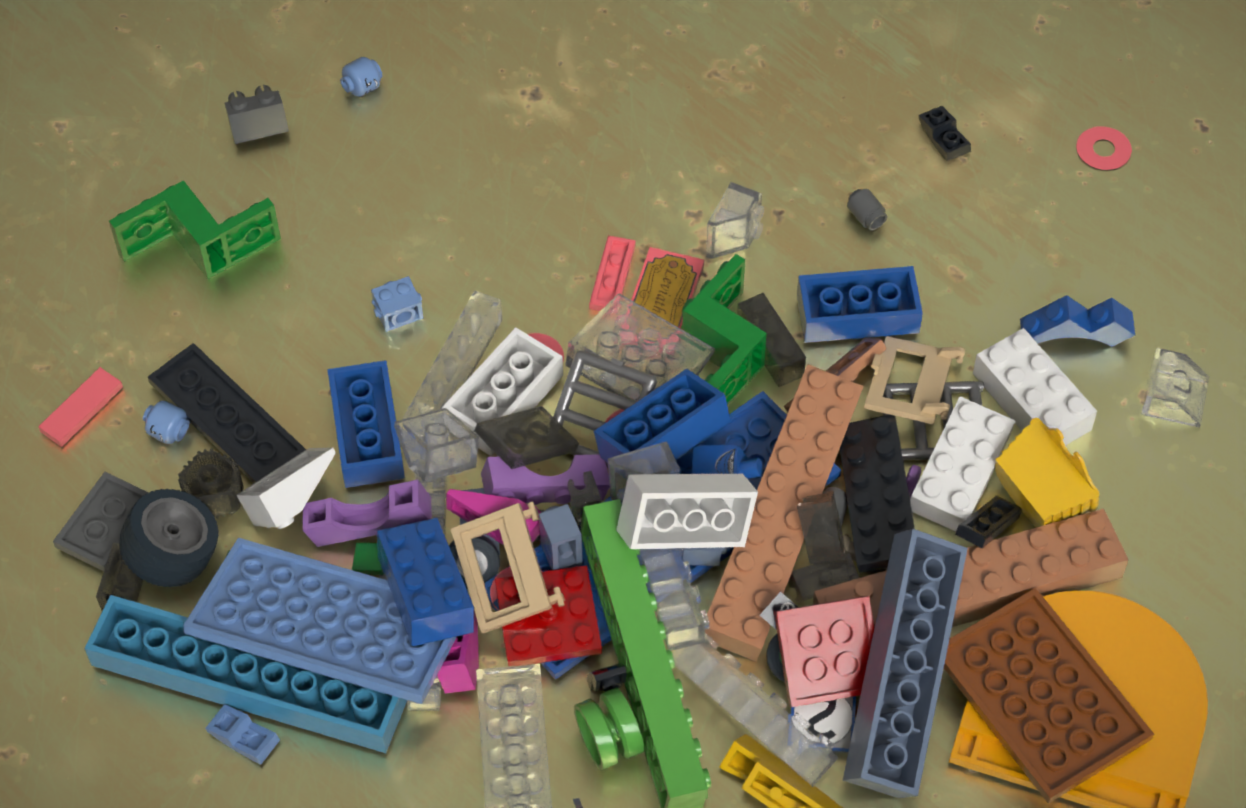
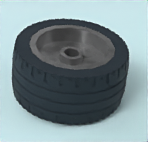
(168, 537)

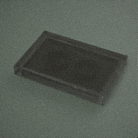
(526, 437)

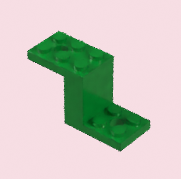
(182, 214)
(736, 341)

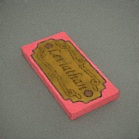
(667, 283)

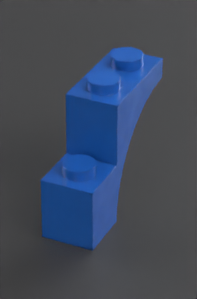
(1066, 318)

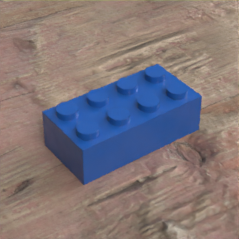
(859, 304)
(676, 412)
(365, 424)
(425, 582)

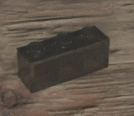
(782, 355)

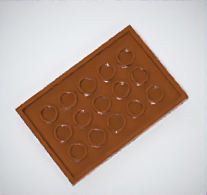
(1043, 695)

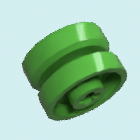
(609, 728)

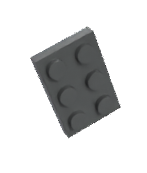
(98, 520)

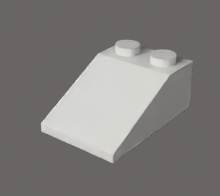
(286, 490)

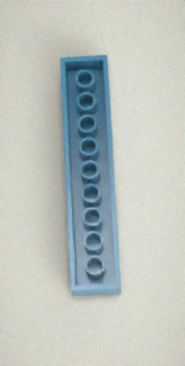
(154, 649)

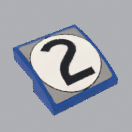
(832, 719)

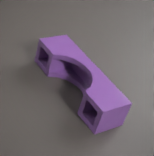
(531, 487)
(335, 522)

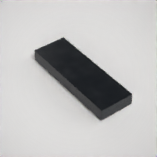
(989, 521)

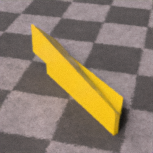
(770, 778)

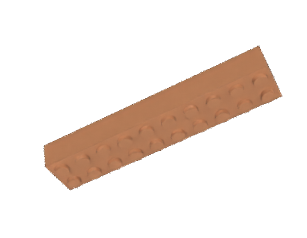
(775, 535)
(1048, 558)

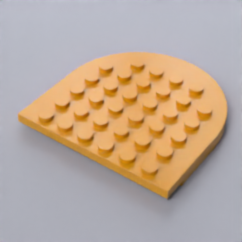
(1155, 676)

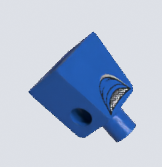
(724, 460)

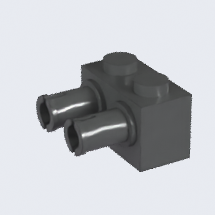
(256, 115)

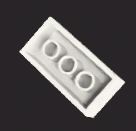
(507, 382)
(1033, 386)
(961, 464)
(686, 511)

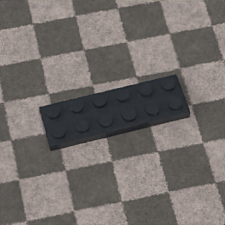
(225, 413)
(875, 489)

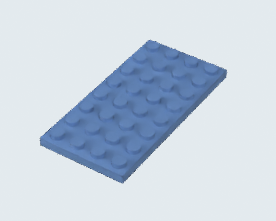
(315, 620)

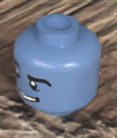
(361, 76)
(166, 422)

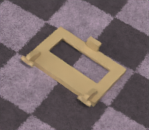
(929, 387)
(522, 560)

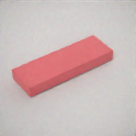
(612, 271)
(80, 407)

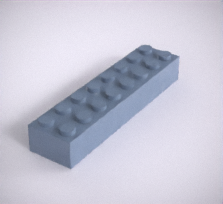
(905, 664)

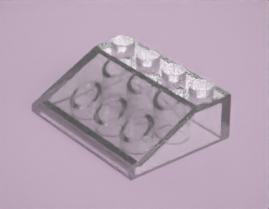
(641, 341)

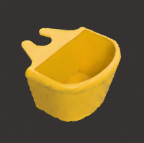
(1045, 476)

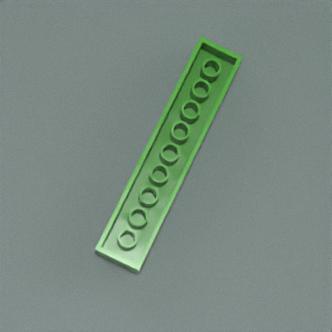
(640, 648)

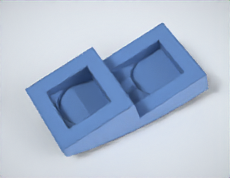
(242, 734)

